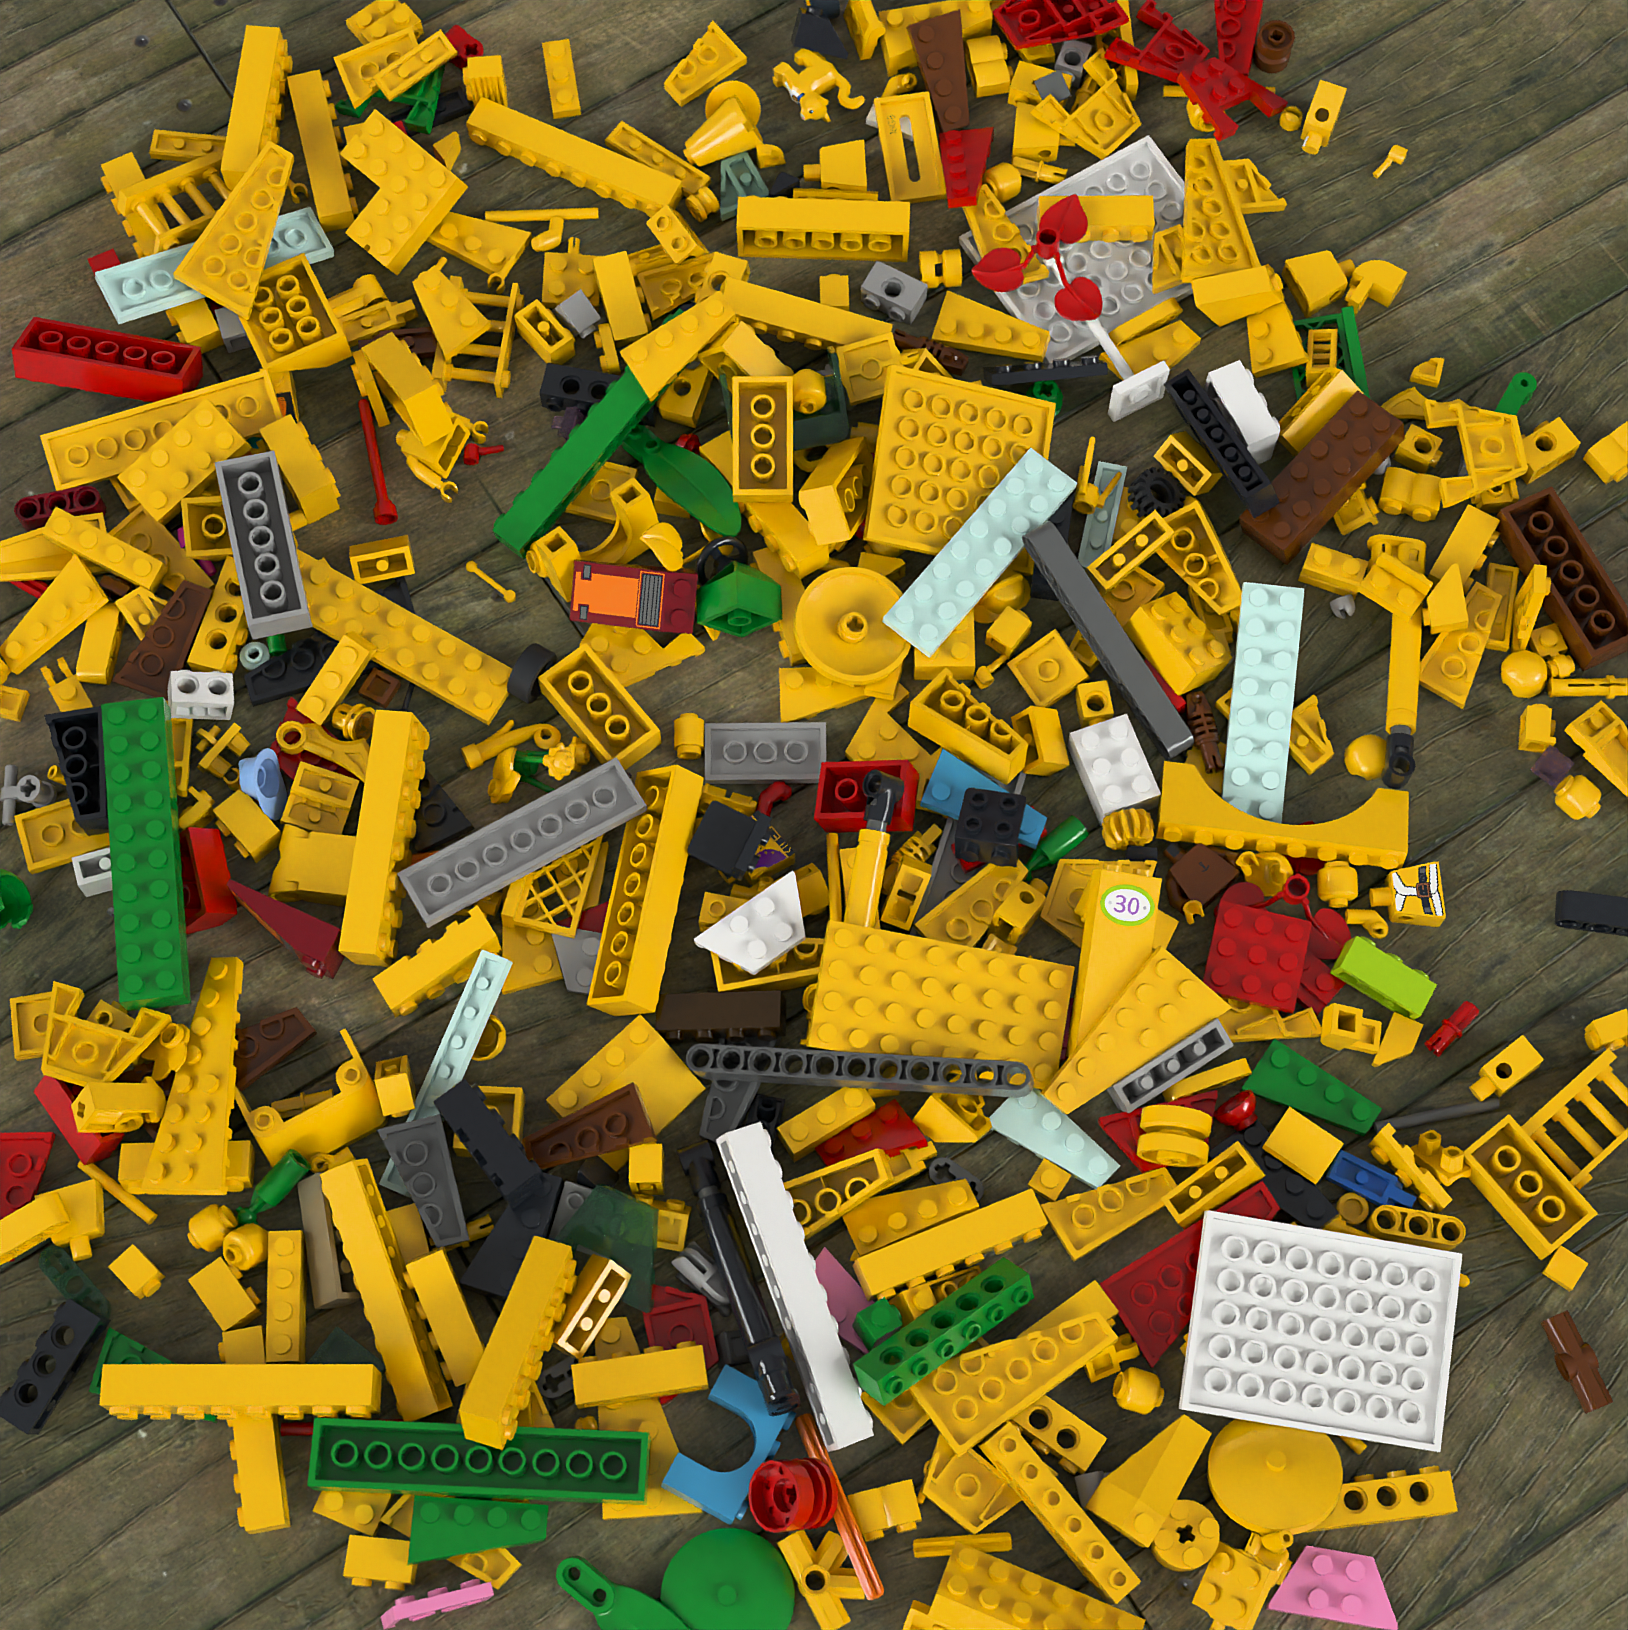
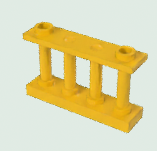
(162, 189)
(445, 371)
(1557, 1111)

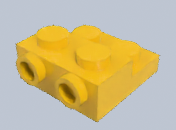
(383, 19)

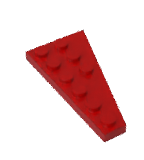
(1159, 1287)

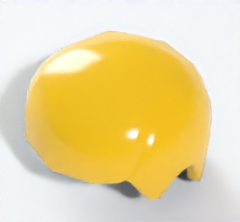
(1524, 673)
(1366, 756)
(1270, 873)
(491, 1041)

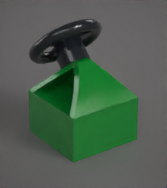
(736, 595)

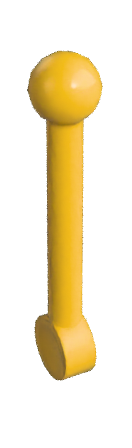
(509, 595)

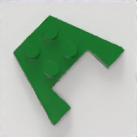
(421, 95)

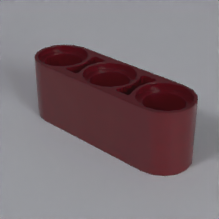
(44, 504)

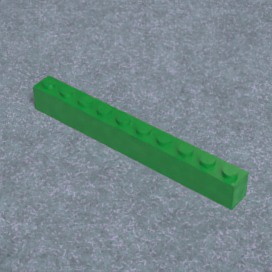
(576, 462)

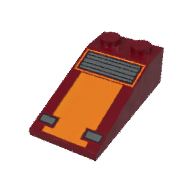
(633, 596)
(303, 935)

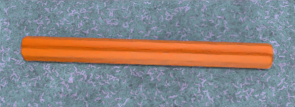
(843, 1514)

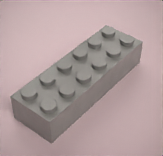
(263, 545)

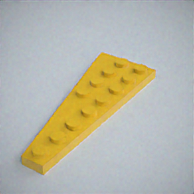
(195, 1128)

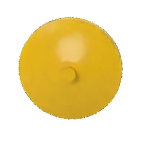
(843, 628)
(1274, 1476)

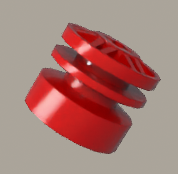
(793, 1494)

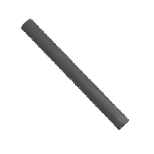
(1439, 1114)

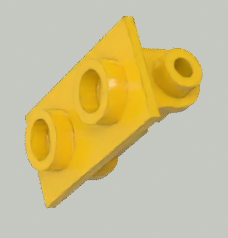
(738, 802)

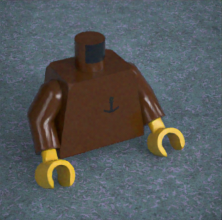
(1202, 875)

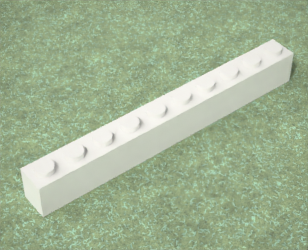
(795, 1287)

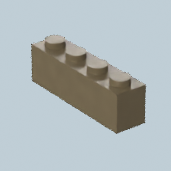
(328, 1266)

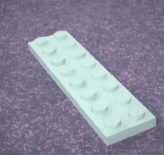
(150, 285)
(979, 553)
(1262, 699)

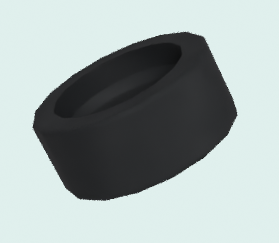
(530, 665)

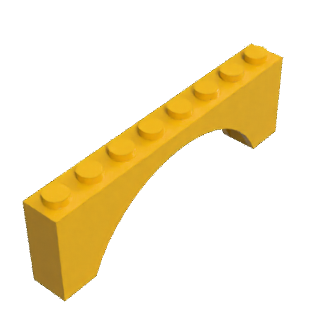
(1196, 814)

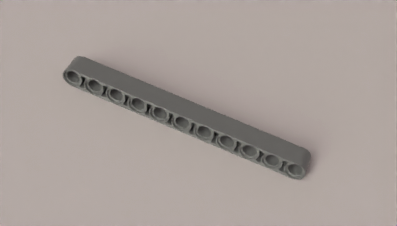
(872, 1077)

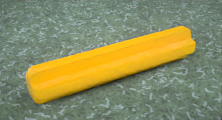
(943, 1545)

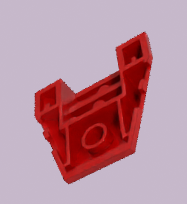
(1056, 21)

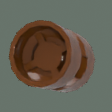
(1273, 46)

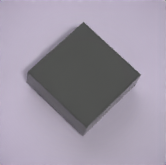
(1053, 84)

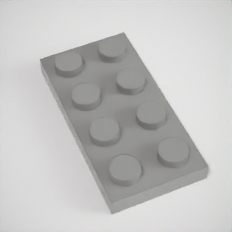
(764, 752)

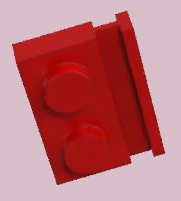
(1317, 984)

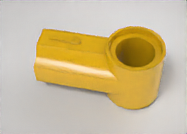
(363, 294)

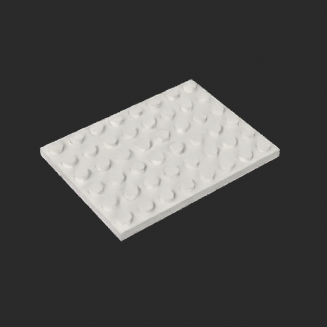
(1117, 268)
(1321, 1331)

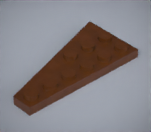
(258, 1052)

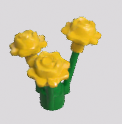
(559, 759)

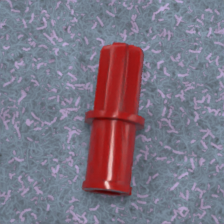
(1452, 1028)

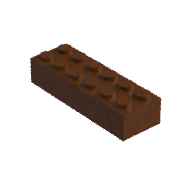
(1325, 476)
(1581, 593)

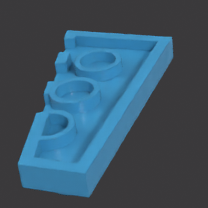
(947, 790)

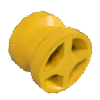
(702, 204)

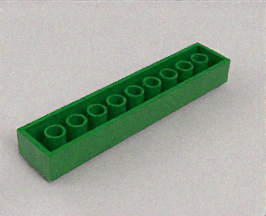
(145, 854)
(441, 1462)

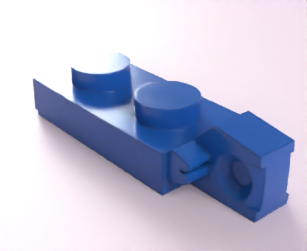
(1368, 1181)

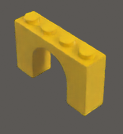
(633, 517)

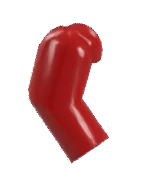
(771, 794)

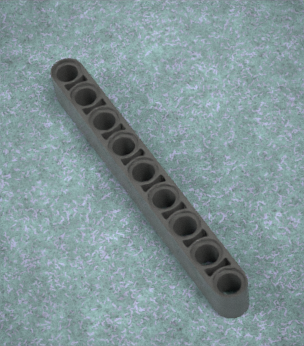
(1108, 640)

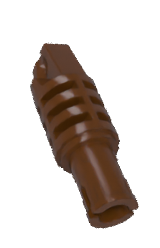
(948, 357)
(1204, 730)

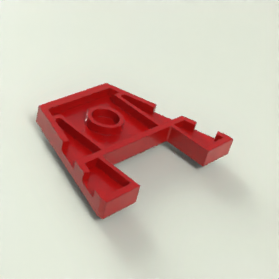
(1166, 53)
(1220, 87)

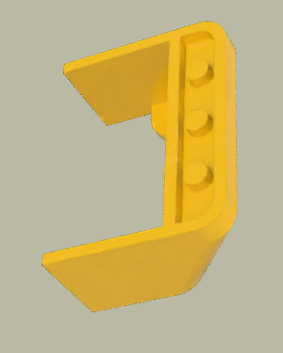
(326, 1126)

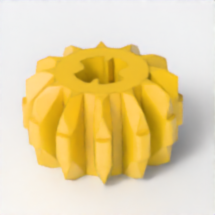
(1127, 828)

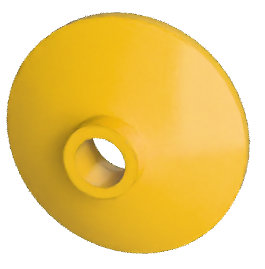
(742, 91)

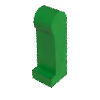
(1517, 393)

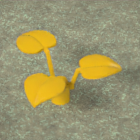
(666, 545)

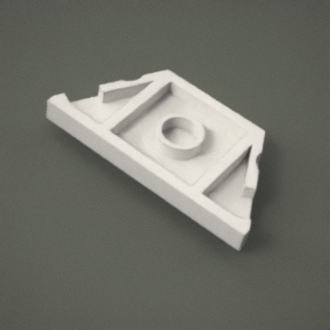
(759, 928)

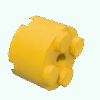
(1202, 1531)

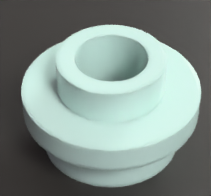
(250, 648)

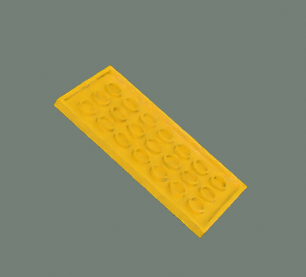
(938, 1000)

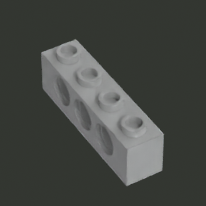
(1170, 1066)

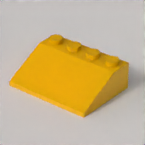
(293, 320)
(638, 1057)

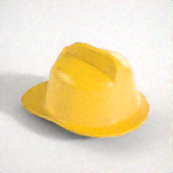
(1008, 590)

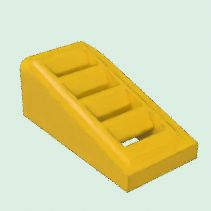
(1326, 352)

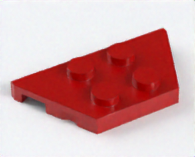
(289, 763)
(1125, 1127)
(680, 1319)

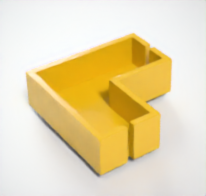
(411, 196)

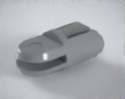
(702, 1273)

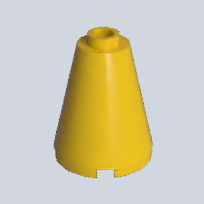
(723, 134)

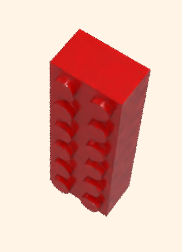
(106, 361)

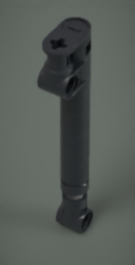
(739, 1280)

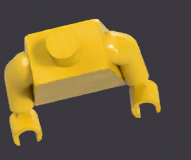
(439, 457)

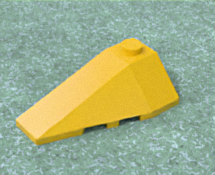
(1200, 558)
(1146, 1486)

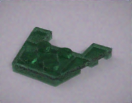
(621, 1231)

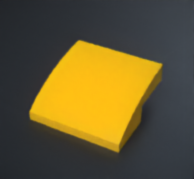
(319, 800)

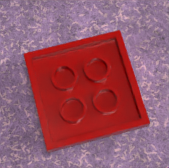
(1256, 956)

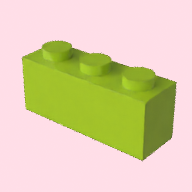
(1383, 977)

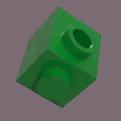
(877, 1323)

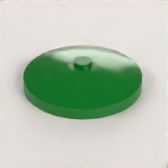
(729, 1583)

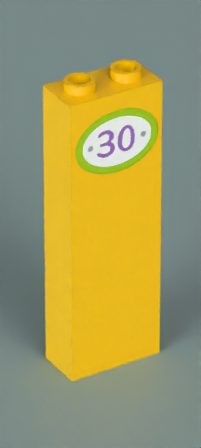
(1114, 942)

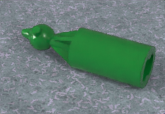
(1056, 844)
(274, 1186)

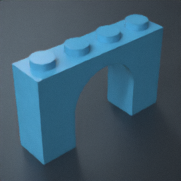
(725, 1492)

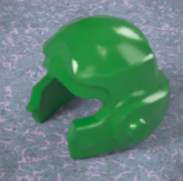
(14, 901)

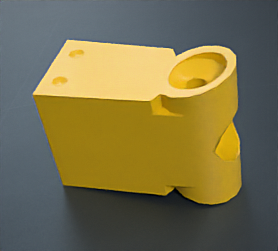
(312, 867)

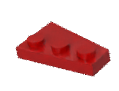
(884, 1129)

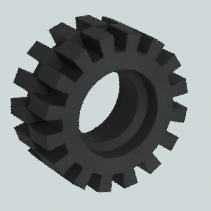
(1160, 483)

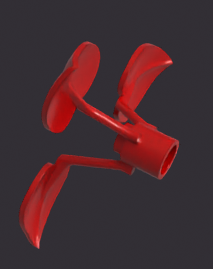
(1061, 222)
(1328, 927)

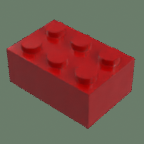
(842, 800)

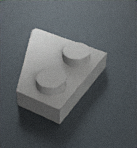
(578, 959)

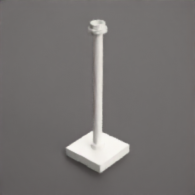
(1135, 390)

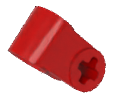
(465, 46)

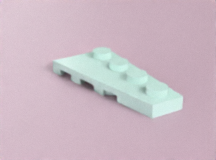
(1053, 1136)

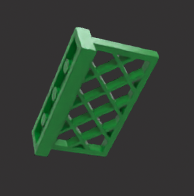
(1348, 345)

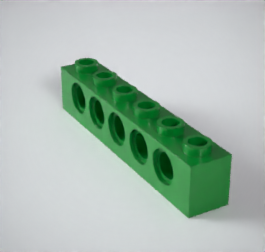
(943, 1331)

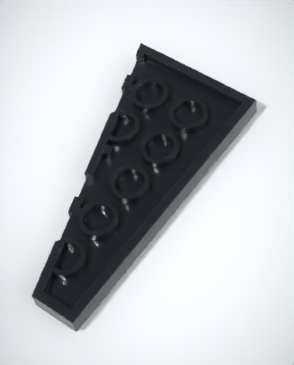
(299, 666)

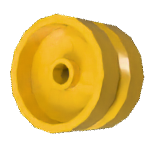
(1174, 1136)

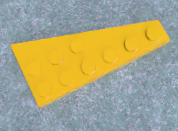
(235, 244)
(1145, 1020)

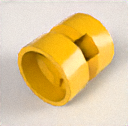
(950, 268)

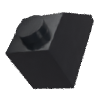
(816, 33)

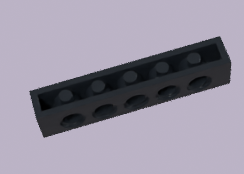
(1221, 443)

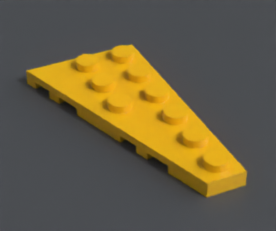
(1213, 223)
(995, 1383)
(639, 1416)

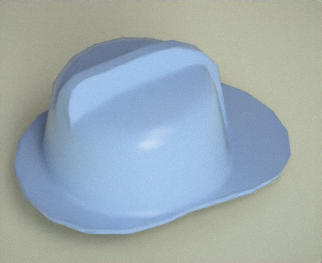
(263, 781)

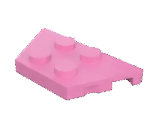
(1336, 1589)

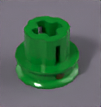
(1047, 391)

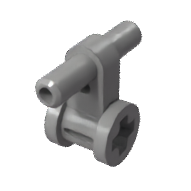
(28, 790)

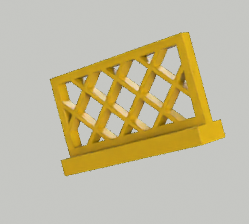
(519, 892)

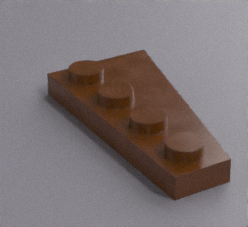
(942, 65)

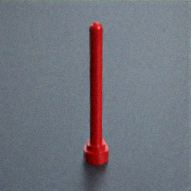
(384, 510)

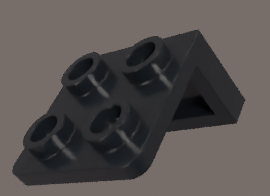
(989, 827)
(729, 840)

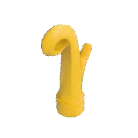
(476, 754)

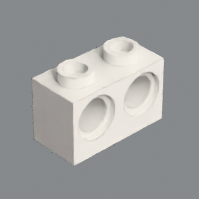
(200, 700)

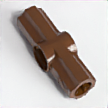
(1576, 1362)

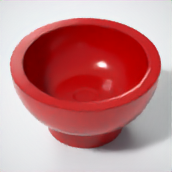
(1238, 1110)

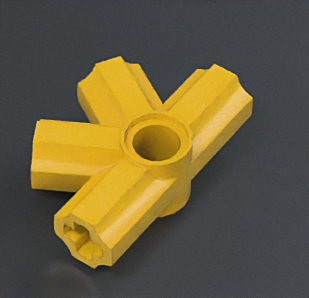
(826, 1563)

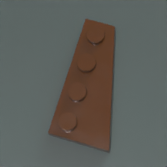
(166, 642)
(596, 1129)

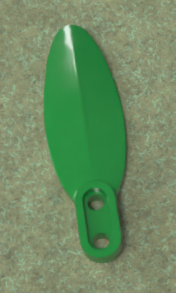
(686, 480)
(623, 1607)

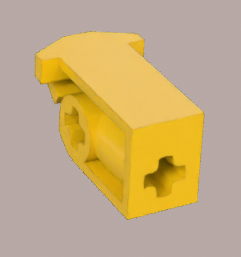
(118, 1106)

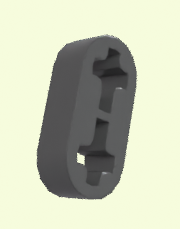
(957, 1173)
(557, 1372)

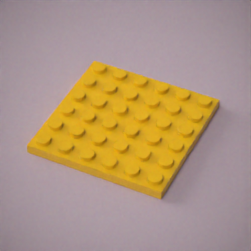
(943, 454)

